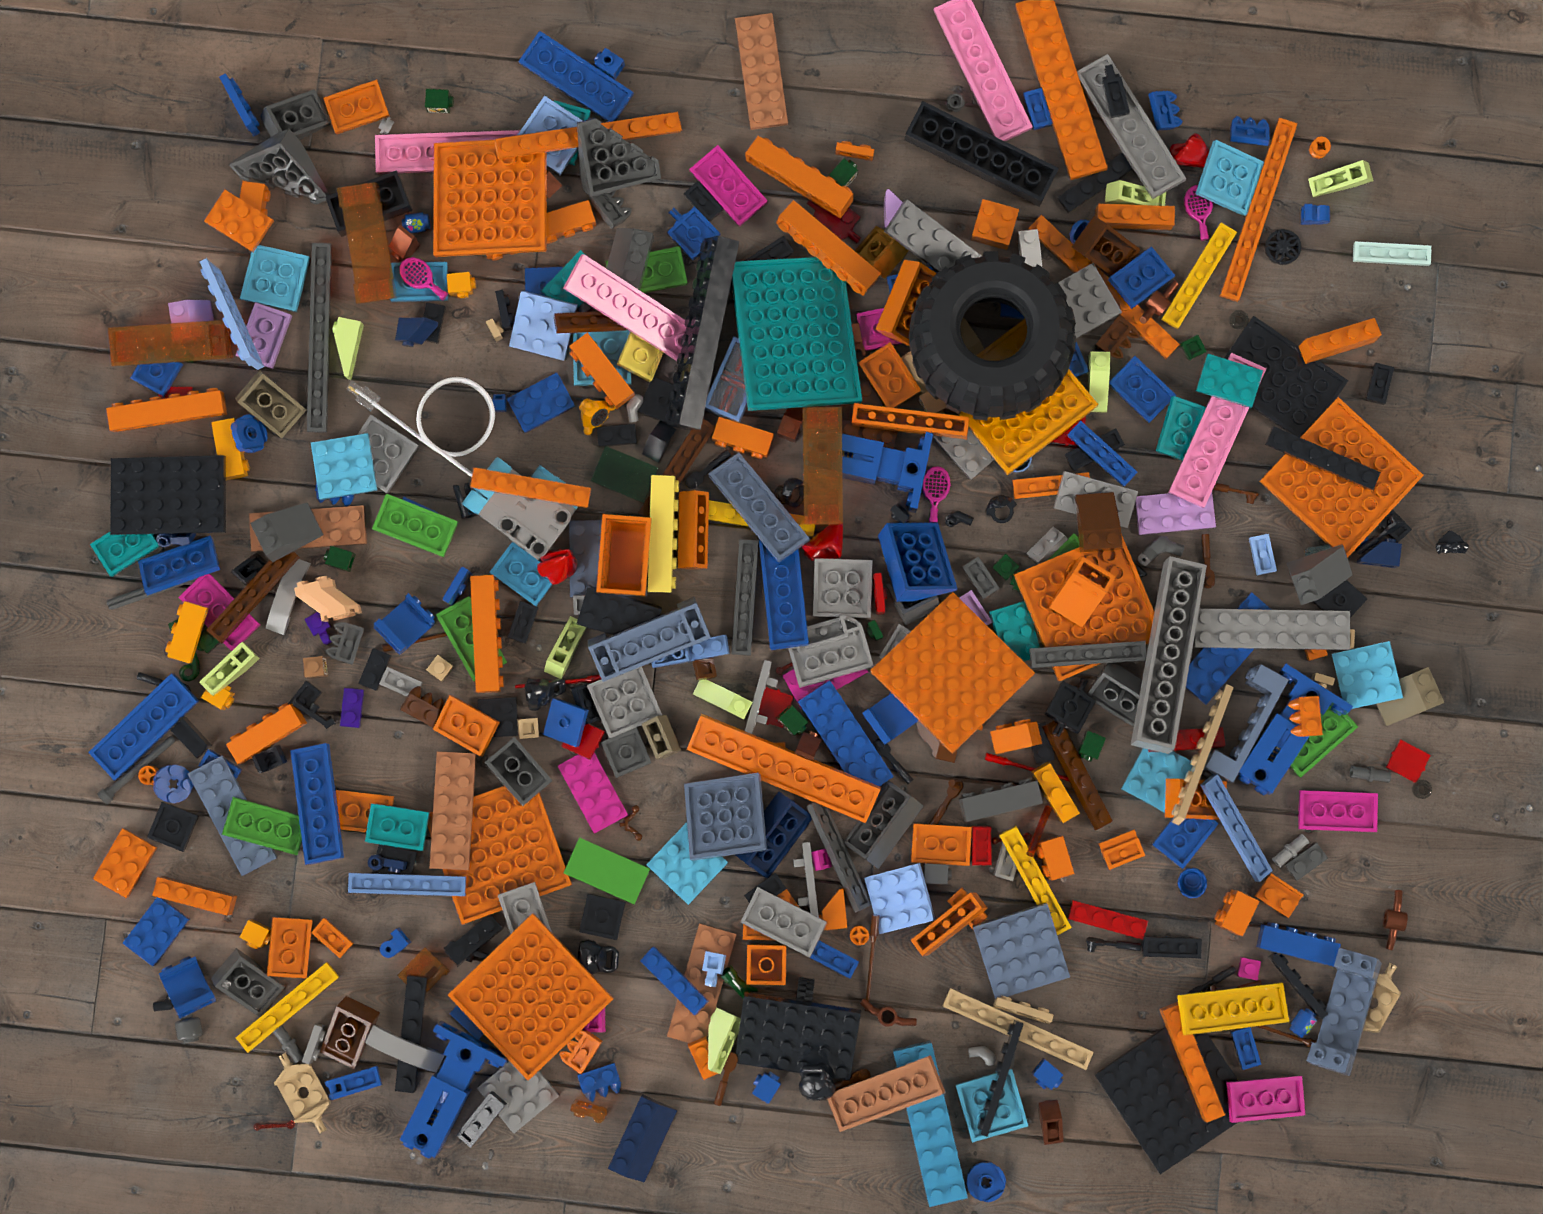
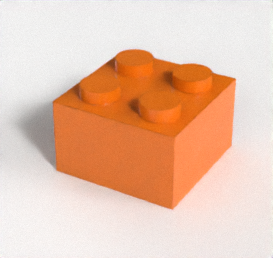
(994, 224)
(1016, 737)
(1054, 858)
(1236, 912)
(766, 964)

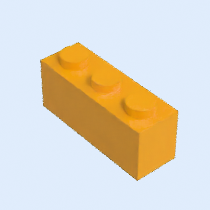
(225, 445)
(186, 632)
(1055, 792)

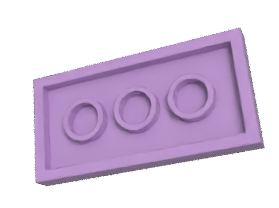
(1172, 514)

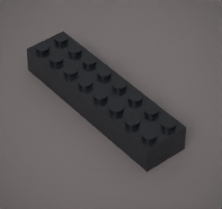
(981, 153)

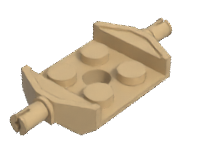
(1387, 996)
(303, 1109)

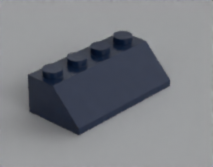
(783, 827)
(642, 1139)

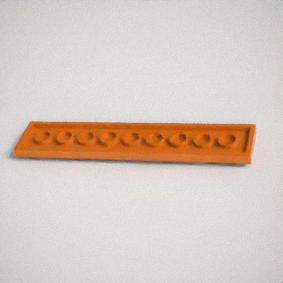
(1061, 87)
(783, 768)

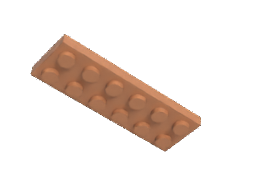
(761, 71)
(339, 525)
(452, 810)
(684, 1024)
(886, 1093)

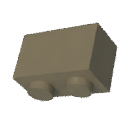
(661, 737)

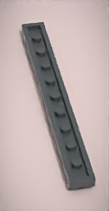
(319, 338)

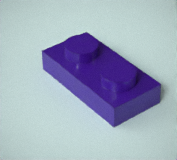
(352, 707)

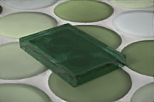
(624, 474)

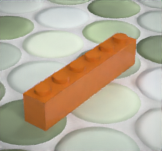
(799, 176)
(564, 223)
(828, 248)
(166, 411)
(910, 421)
(530, 487)
(485, 634)
(1192, 1065)

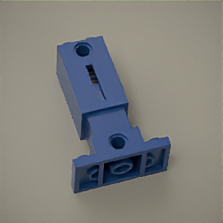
(871, 462)
(1277, 745)
(447, 1090)

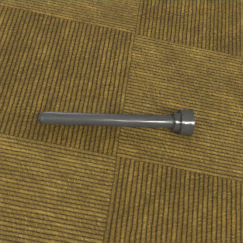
(107, 794)

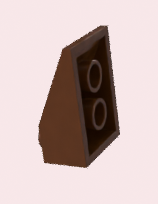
(1105, 246)
(1098, 522)
(349, 1031)

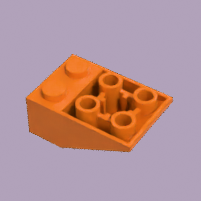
(1082, 591)

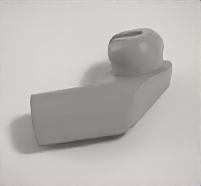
(633, 406)
(984, 1052)

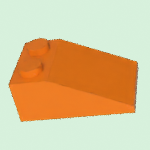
(1200, 806)

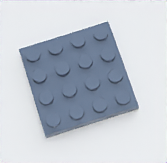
(585, 545)
(725, 816)
(1021, 951)

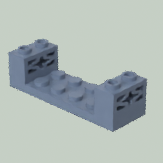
(649, 640)
(1271, 685)
(1346, 1012)

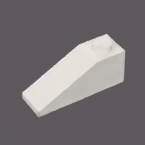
(1030, 247)

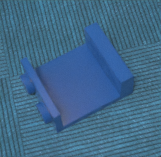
(405, 624)
(889, 718)
(186, 987)

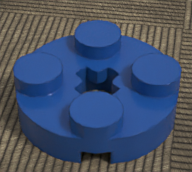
(243, 441)
(162, 783)
(997, 1182)

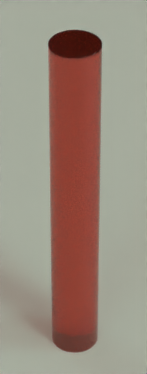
(1039, 830)

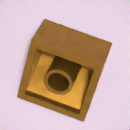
(881, 251)

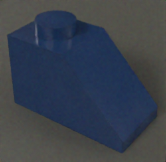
(414, 330)
(1383, 554)

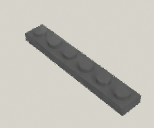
(745, 597)
(1087, 654)
(839, 856)

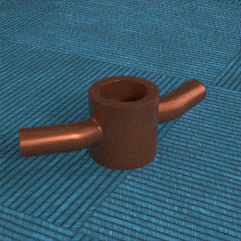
(1158, 302)
(1395, 920)
(896, 1019)

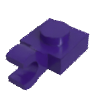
(319, 627)

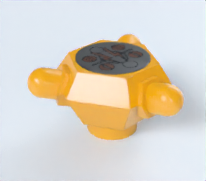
(594, 413)

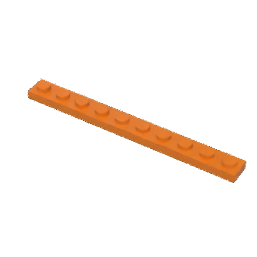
(568, 137)
(1258, 209)
(1063, 250)

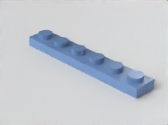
(1236, 827)
(407, 884)

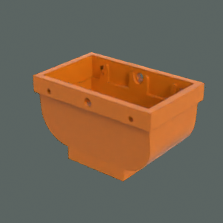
(624, 555)

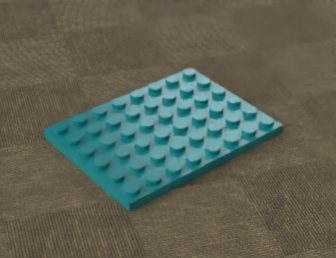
(794, 334)

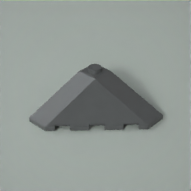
(610, 161)
(282, 164)

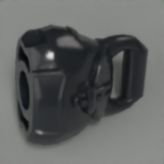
(540, 692)
(594, 957)
(816, 1083)

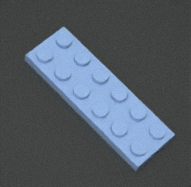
(232, 316)

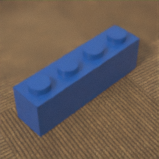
(1298, 945)

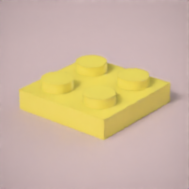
(640, 357)

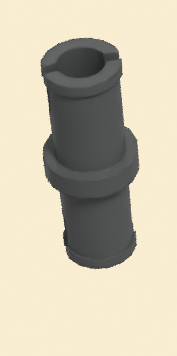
(1370, 774)
(288, 1044)

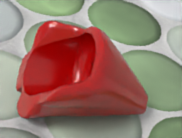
(1191, 153)
(825, 544)
(557, 565)

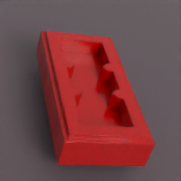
(981, 845)

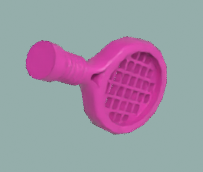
(1203, 228)
(438, 291)
(934, 510)

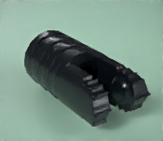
(464, 512)

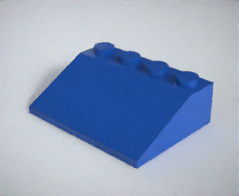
(916, 560)

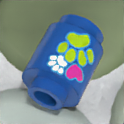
(416, 222)
(1303, 1022)

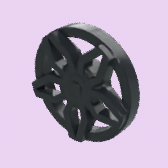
(1283, 247)

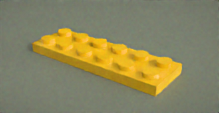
(1233, 1008)

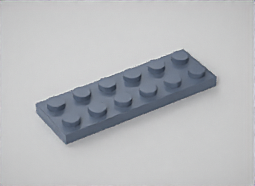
(759, 507)
(216, 789)

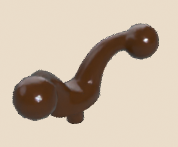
(635, 809)

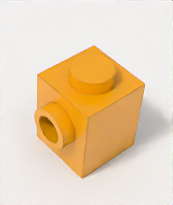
(461, 284)
(222, 699)
(256, 934)

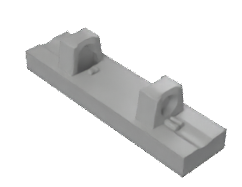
(763, 681)
(806, 861)

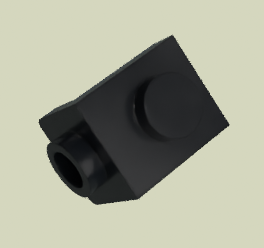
(269, 759)

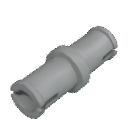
(1290, 850)

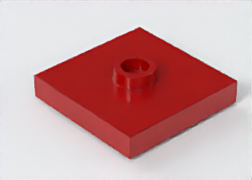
(879, 593)

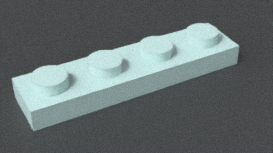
(1392, 253)

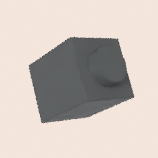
(937, 873)

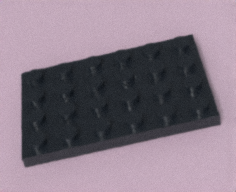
(1290, 390)
(168, 495)
(797, 1033)

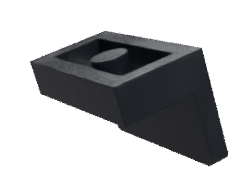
(191, 737)

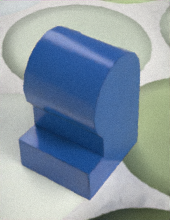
(1315, 214)
(397, 944)

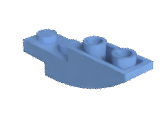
(707, 649)

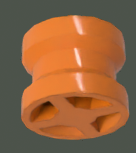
(1319, 147)
(145, 774)
(859, 937)

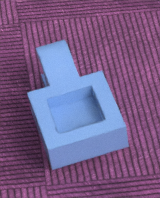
(714, 965)

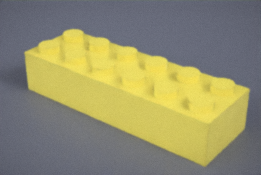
(662, 533)

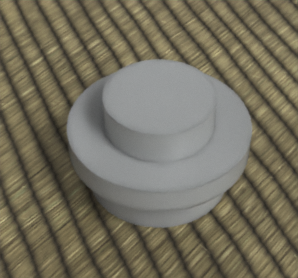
(386, 125)

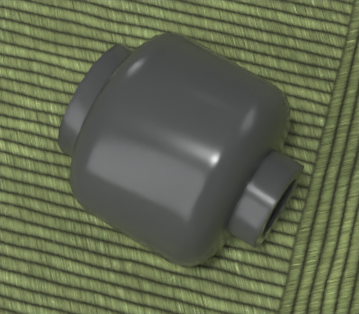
(188, 1029)

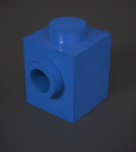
(609, 63)
(1047, 1075)
(766, 1086)

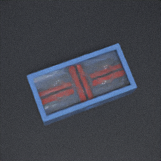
(728, 391)

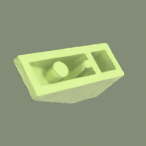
(1341, 178)
(1131, 194)
(348, 337)
(1099, 378)
(564, 648)
(229, 669)
(723, 698)
(721, 1037)

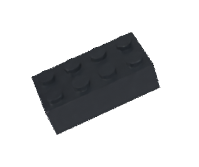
(392, 196)
(614, 612)

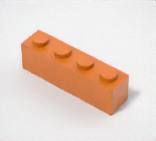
(1137, 216)
(1339, 340)
(601, 370)
(693, 530)
(266, 733)
(194, 895)
(949, 924)

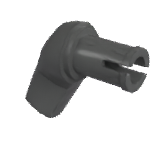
(1158, 546)

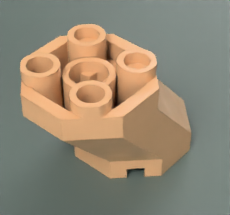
(327, 599)

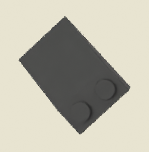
(300, 114)
(286, 530)
(1319, 573)
(518, 771)
(247, 982)

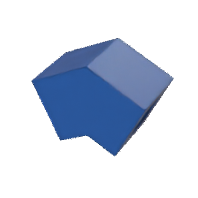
(499, 402)

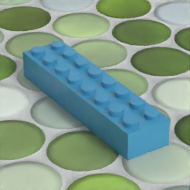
(933, 1137)

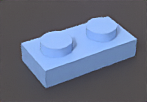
(1262, 554)

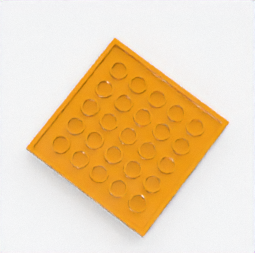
(1020, 438)

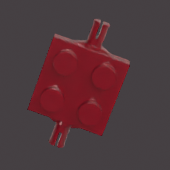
(840, 227)

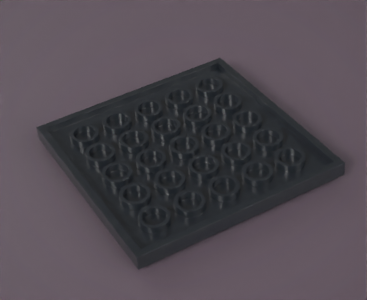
(1157, 1099)

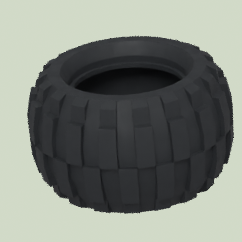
(983, 385)

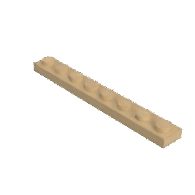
(1198, 761)
(1030, 1033)

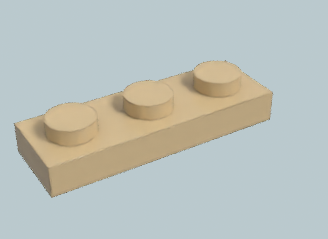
(1023, 1009)

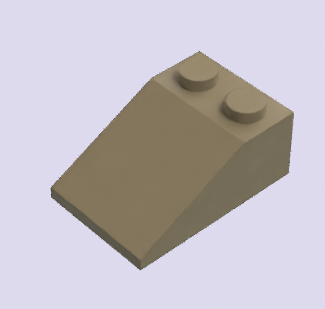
(270, 404)
(1419, 695)

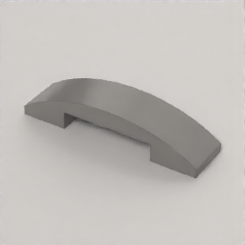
(285, 597)
(403, 1049)

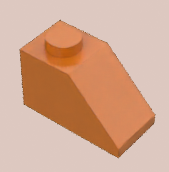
(835, 912)

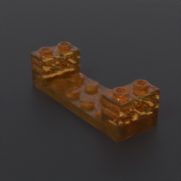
(367, 243)
(169, 343)
(822, 466)

